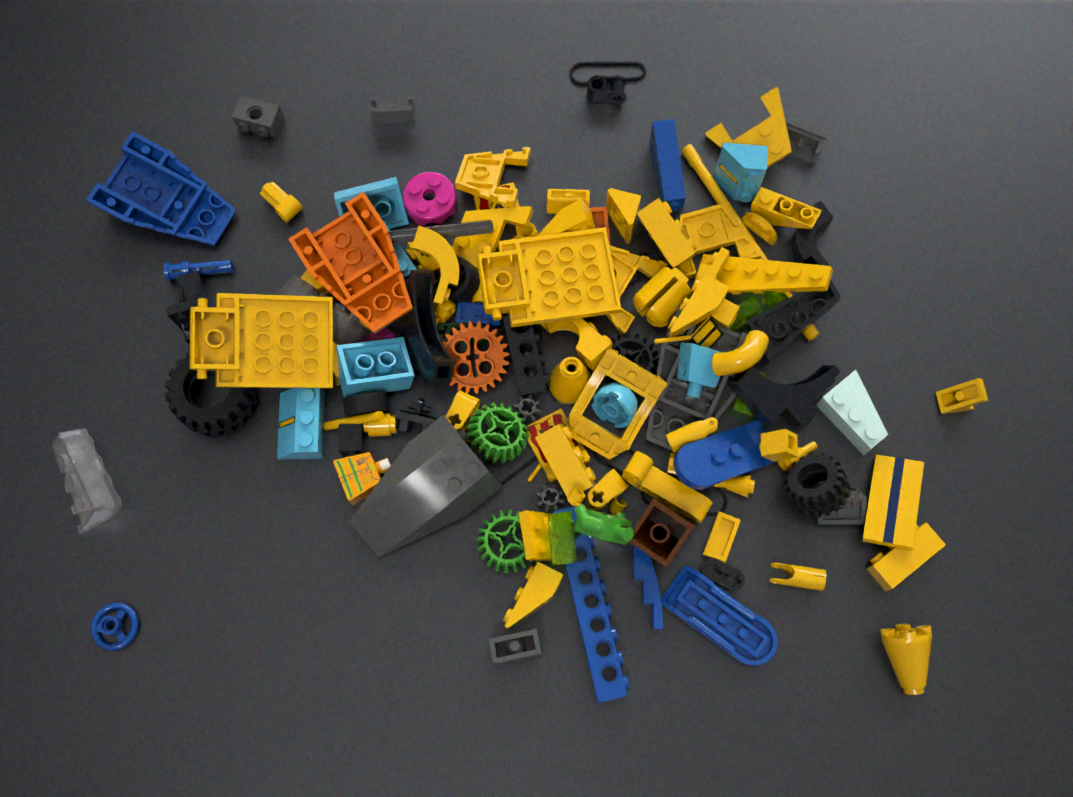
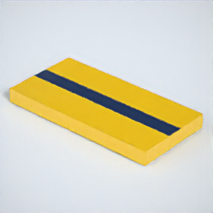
(893, 502)

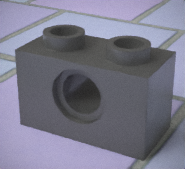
(249, 109)
(515, 647)

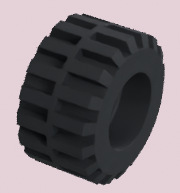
(823, 498)

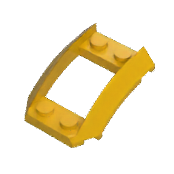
(629, 375)

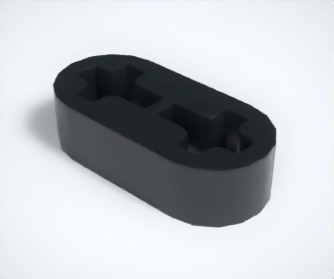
(726, 570)

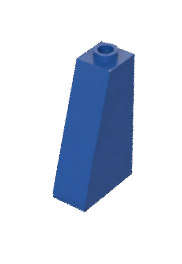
(667, 163)

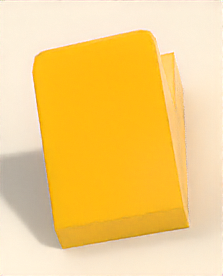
(962, 396)

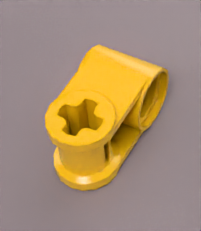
(462, 409)
(607, 488)

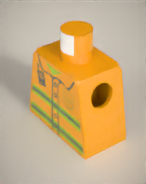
(360, 475)

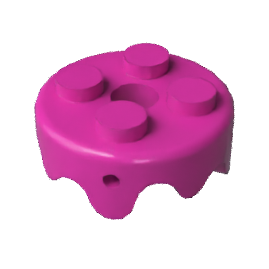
(430, 211)

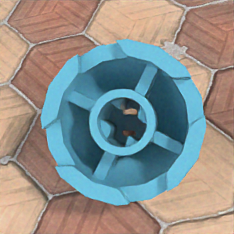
(615, 404)

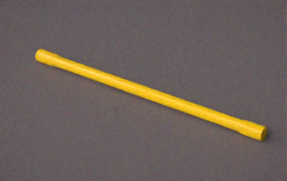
(696, 162)

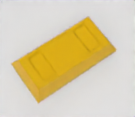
(721, 537)

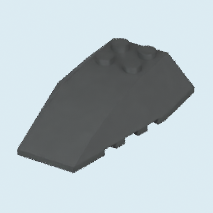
(673, 406)
(424, 490)

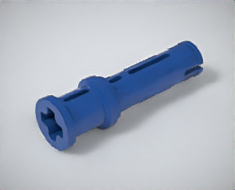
(186, 267)

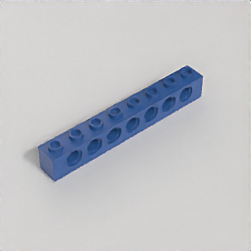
(603, 689)

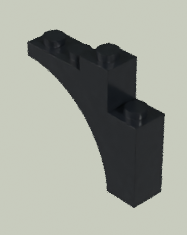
(190, 287)
(420, 328)
(772, 400)

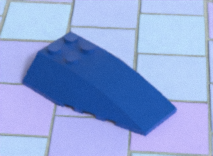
(161, 194)

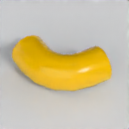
(743, 357)

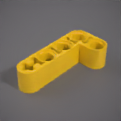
(665, 488)

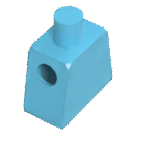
(696, 368)

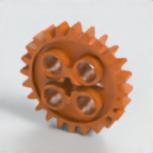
(494, 355)

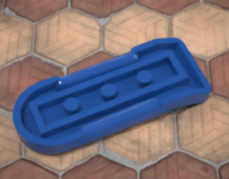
(721, 457)
(720, 618)

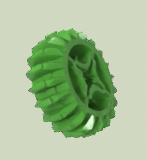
(495, 444)
(497, 536)

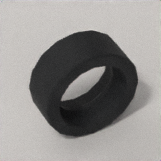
(469, 286)
(365, 403)

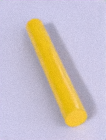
(358, 419)

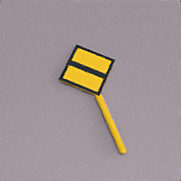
(705, 335)

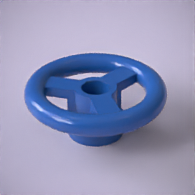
(105, 626)

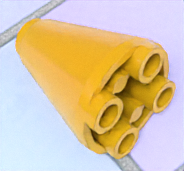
(568, 380)
(909, 655)

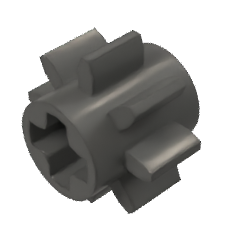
(528, 402)
(553, 493)

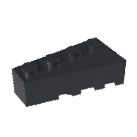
(792, 318)

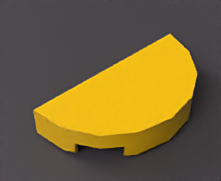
(760, 227)

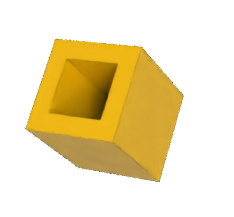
(779, 445)

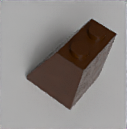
(662, 532)

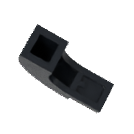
(803, 241)

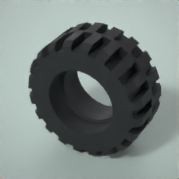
(212, 420)

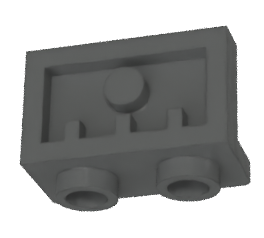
(851, 513)

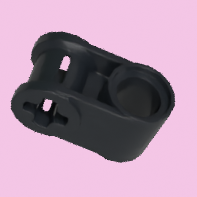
(607, 88)

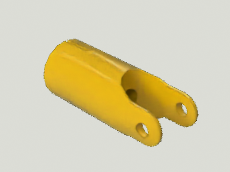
(691, 433)
(801, 576)

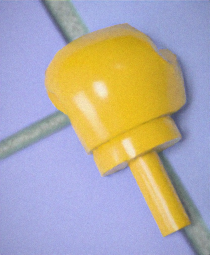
(444, 312)

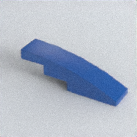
(644, 572)

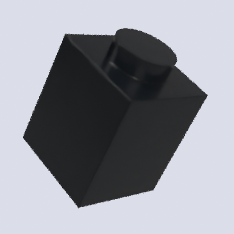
(351, 439)

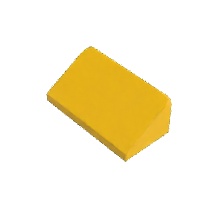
(561, 198)

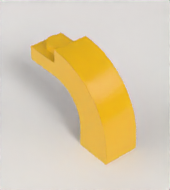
(440, 250)
(727, 311)

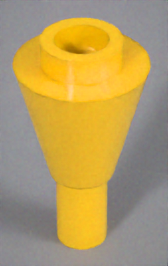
(802, 451)
(741, 485)

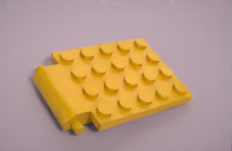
(549, 278)
(263, 341)

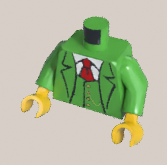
(599, 524)

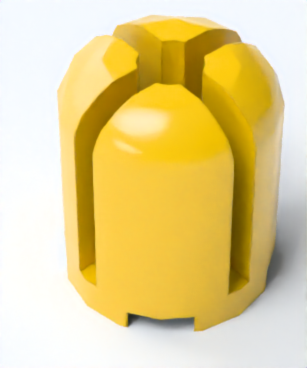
(662, 296)

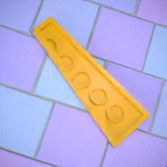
(770, 275)

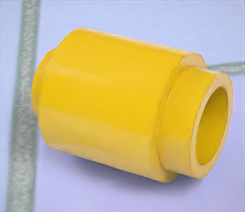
(382, 427)

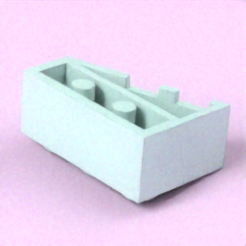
(854, 413)

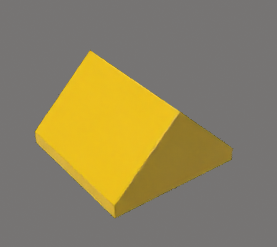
(623, 211)

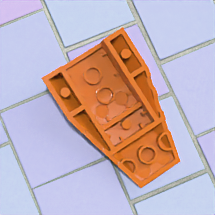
(357, 264)

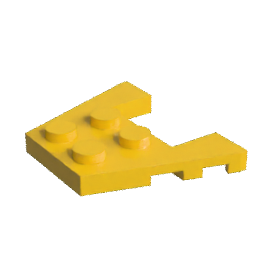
(768, 133)
(483, 171)
(711, 230)
(470, 246)
(624, 267)

